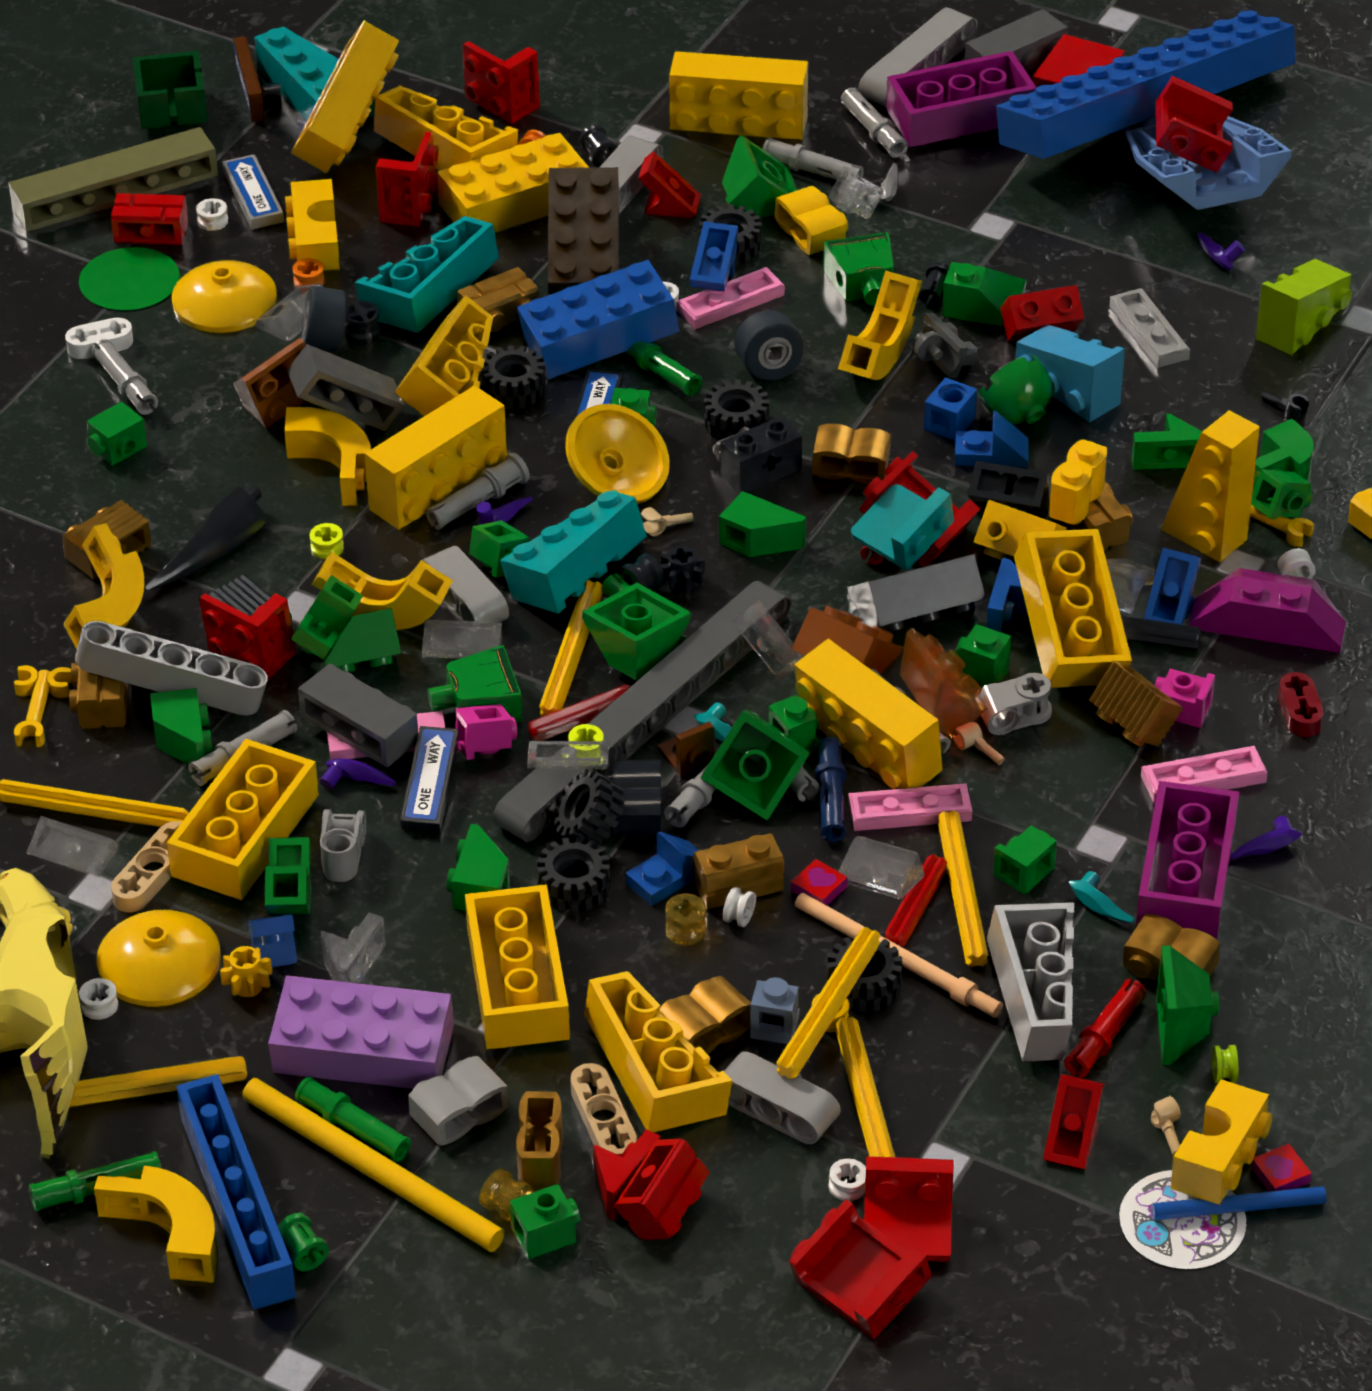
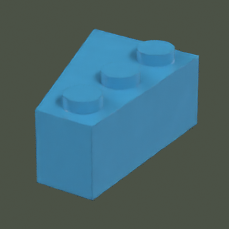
(1082, 372)

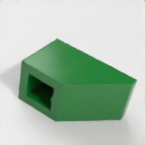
(760, 527)
(364, 639)
(179, 724)
(478, 869)

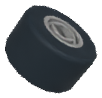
(324, 318)
(769, 345)

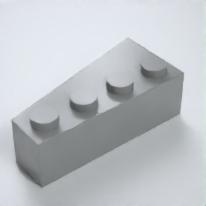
(1035, 974)

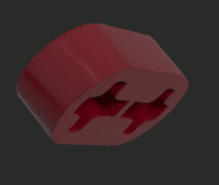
(1293, 705)

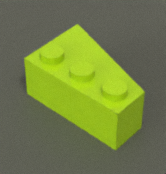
(1301, 304)

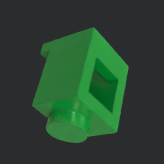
(1290, 497)
(493, 542)
(796, 721)
(1025, 859)

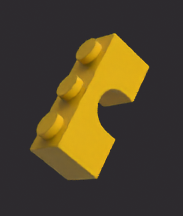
(312, 223)
(1213, 1161)

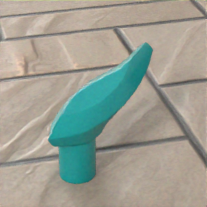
(714, 715)
(1097, 901)

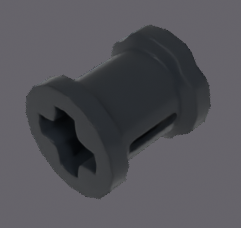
(599, 144)

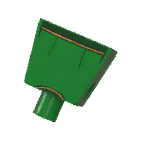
(858, 265)
(479, 681)

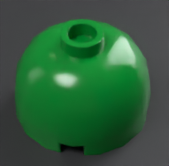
(1019, 391)

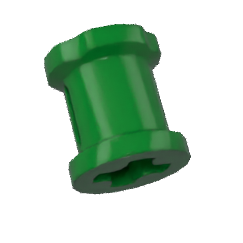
(303, 1242)

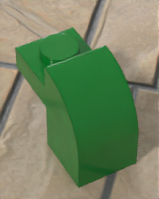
(1285, 449)
(326, 617)
(288, 876)

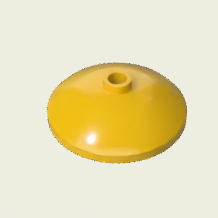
(223, 296)
(625, 443)
(159, 957)

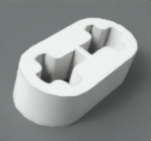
(83, 337)

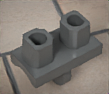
(943, 346)

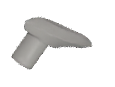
(890, 184)

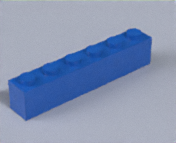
(236, 1192)

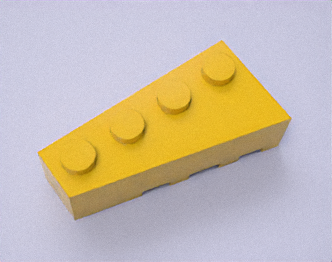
(406, 116)
(449, 359)
(1216, 489)
(653, 1060)

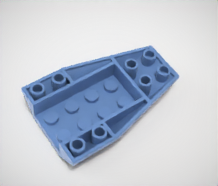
(1244, 174)

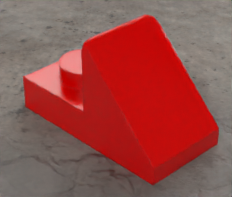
(669, 191)
(1074, 1121)
(615, 1172)

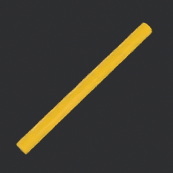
(374, 1165)

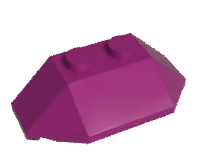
(1270, 610)

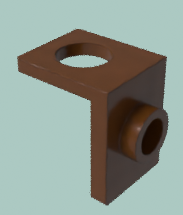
(693, 749)

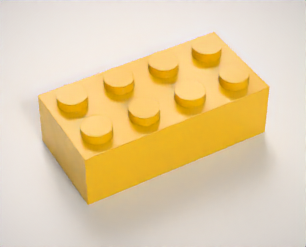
(738, 95)
(347, 98)
(506, 185)
(435, 457)
(1071, 606)
(870, 717)
(229, 828)
(517, 967)

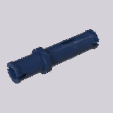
(831, 776)

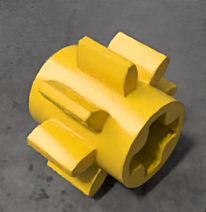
(246, 971)

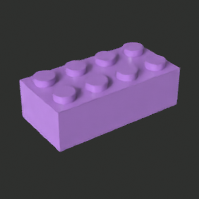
(360, 1032)

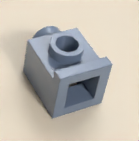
(777, 1000)

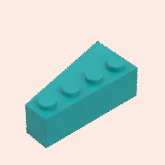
(297, 66)
(431, 274)
(573, 551)

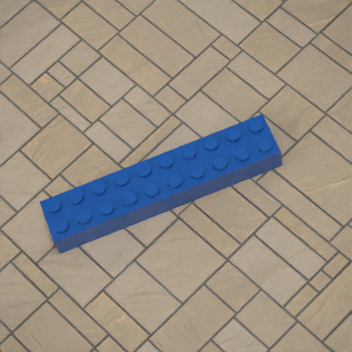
(1127, 89)

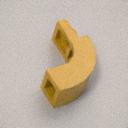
(887, 332)
(331, 438)
(120, 580)
(410, 598)
(175, 1206)

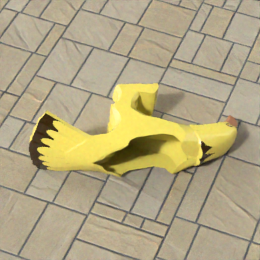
(38, 1000)

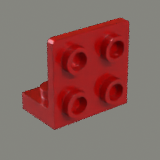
(501, 86)
(408, 187)
(255, 639)
(911, 1202)

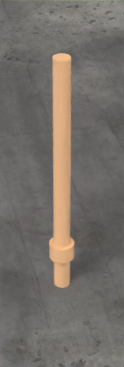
(960, 989)

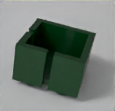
(170, 89)

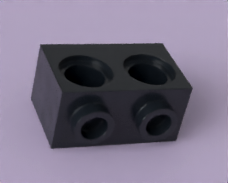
(1012, 487)

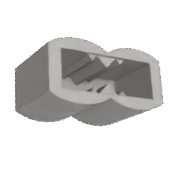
(458, 1100)

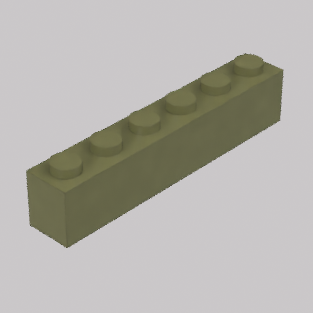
(96, 181)

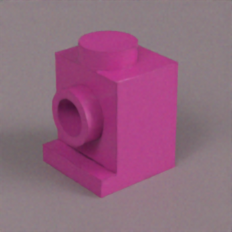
(1191, 693)
(484, 729)

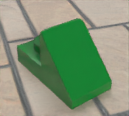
(1165, 448)

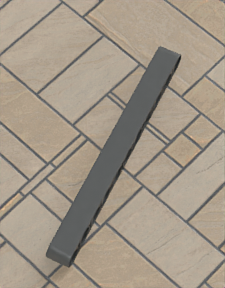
(644, 708)

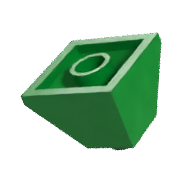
(755, 179)
(978, 293)
(636, 629)
(755, 764)
(1182, 1004)

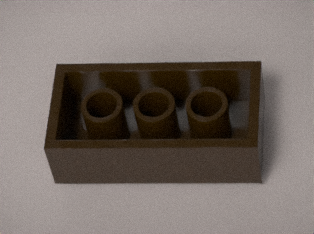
(582, 225)

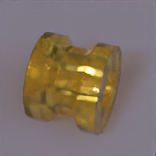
(685, 919)
(499, 1191)

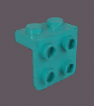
(904, 524)

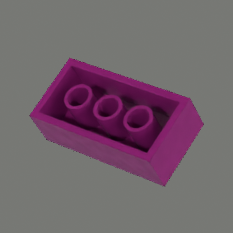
(954, 97)
(1188, 855)

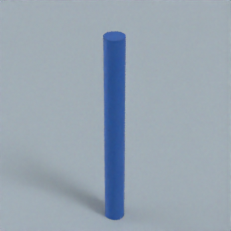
(1239, 1203)

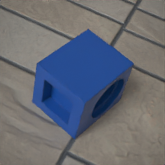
(950, 408)

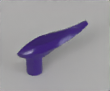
(1222, 257)
(503, 513)
(352, 769)
(1271, 841)

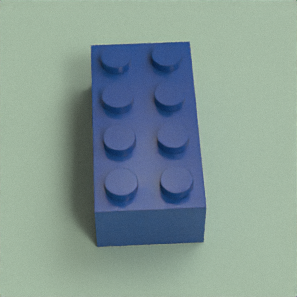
(598, 318)

